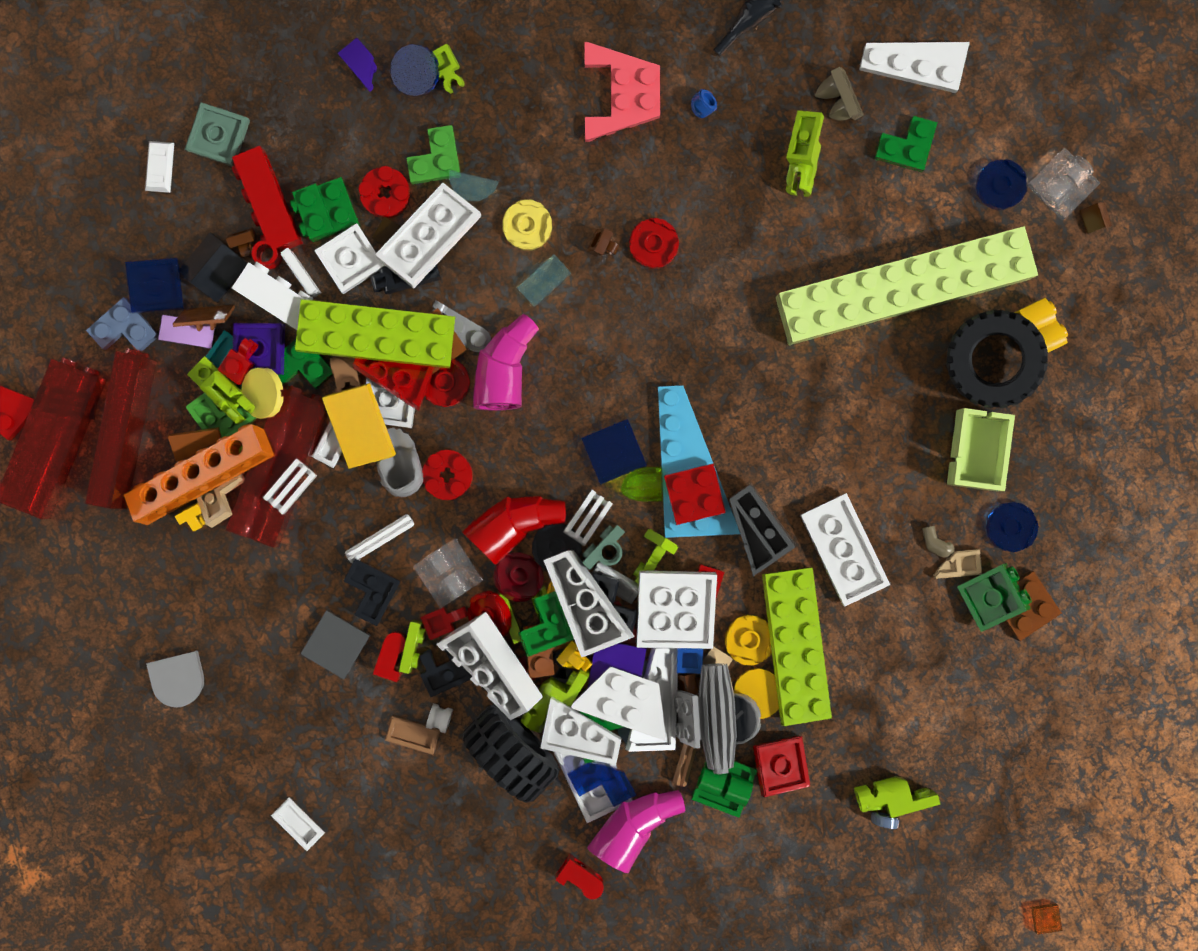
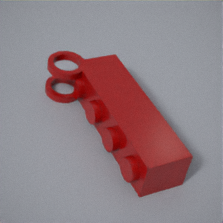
(268, 203)

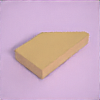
(960, 564)

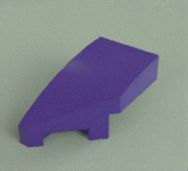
(360, 62)

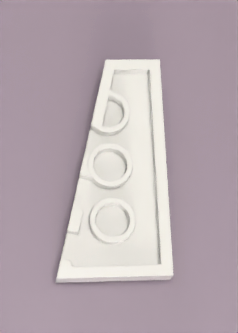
(922, 63)
(662, 670)

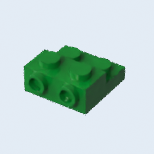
(324, 209)
(995, 596)

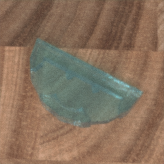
(471, 186)

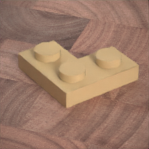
(215, 504)

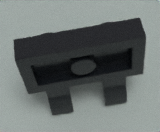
(441, 677)

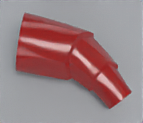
(508, 522)

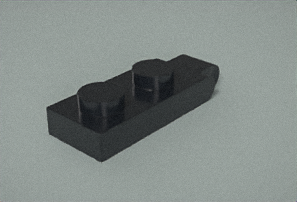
(391, 283)

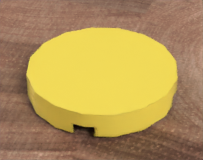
(527, 225)
(263, 389)

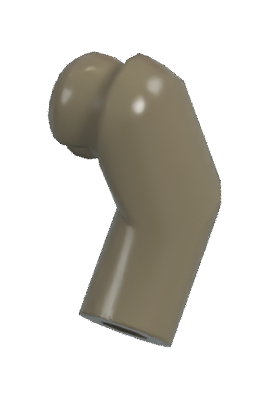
(936, 545)

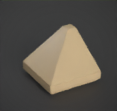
(716, 656)

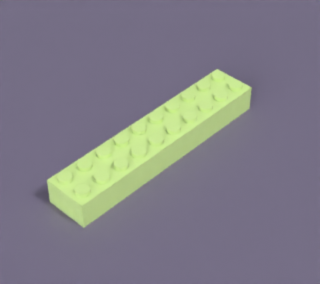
(906, 285)

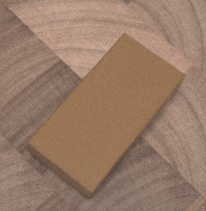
(412, 735)

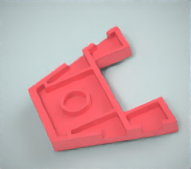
(633, 91)

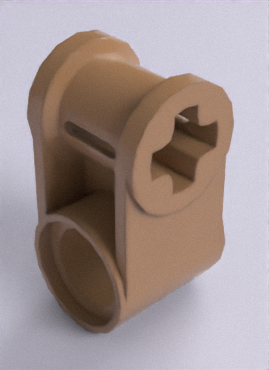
(344, 373)

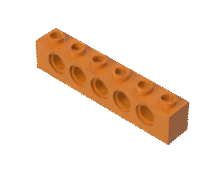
(255, 450)

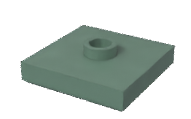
(217, 134)

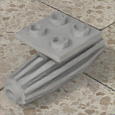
(710, 717)

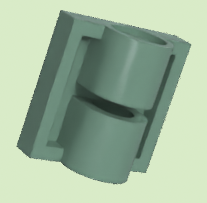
(594, 553)

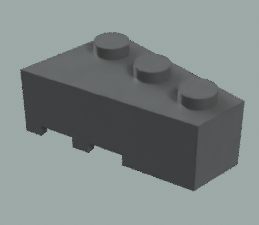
(760, 529)

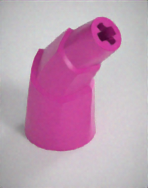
(499, 367)
(630, 828)

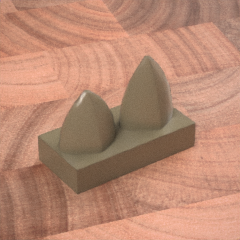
(839, 85)

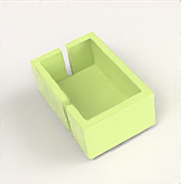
(981, 449)

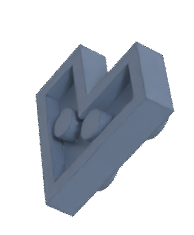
(120, 322)

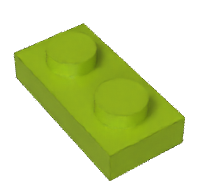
(410, 658)

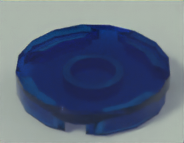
(415, 70)
(1001, 184)
(1012, 527)

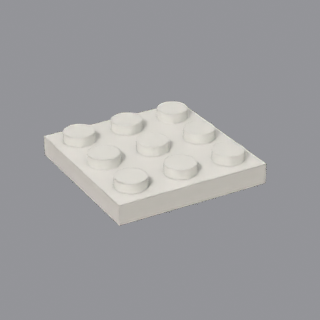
(676, 609)

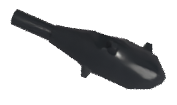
(749, 16)

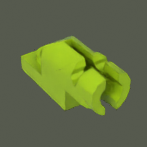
(804, 152)
(220, 389)
(536, 716)
(895, 796)

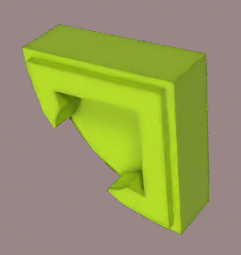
(661, 541)

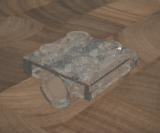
(1064, 183)
(448, 573)

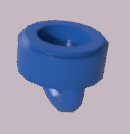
(703, 103)

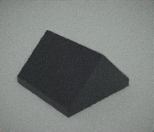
(213, 267)

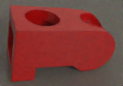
(389, 656)
(581, 876)

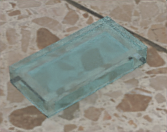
(544, 280)

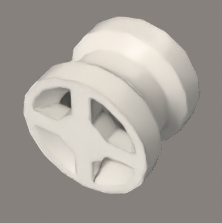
(439, 718)

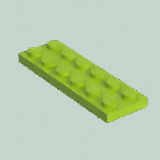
(375, 333)
(796, 646)

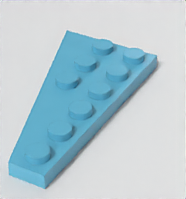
(682, 450)

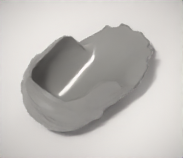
(403, 472)

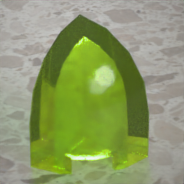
(643, 484)

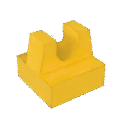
(192, 516)
(572, 659)

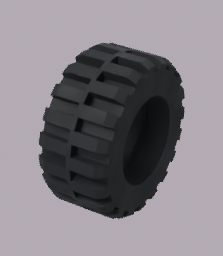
(1002, 394)
(510, 754)

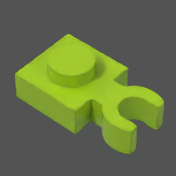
(447, 66)
(651, 563)

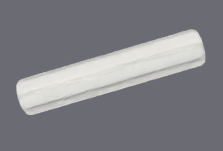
(379, 538)

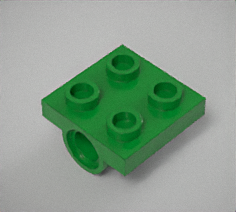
(725, 791)

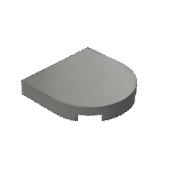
(177, 679)

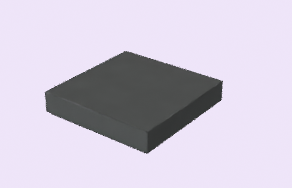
(335, 644)

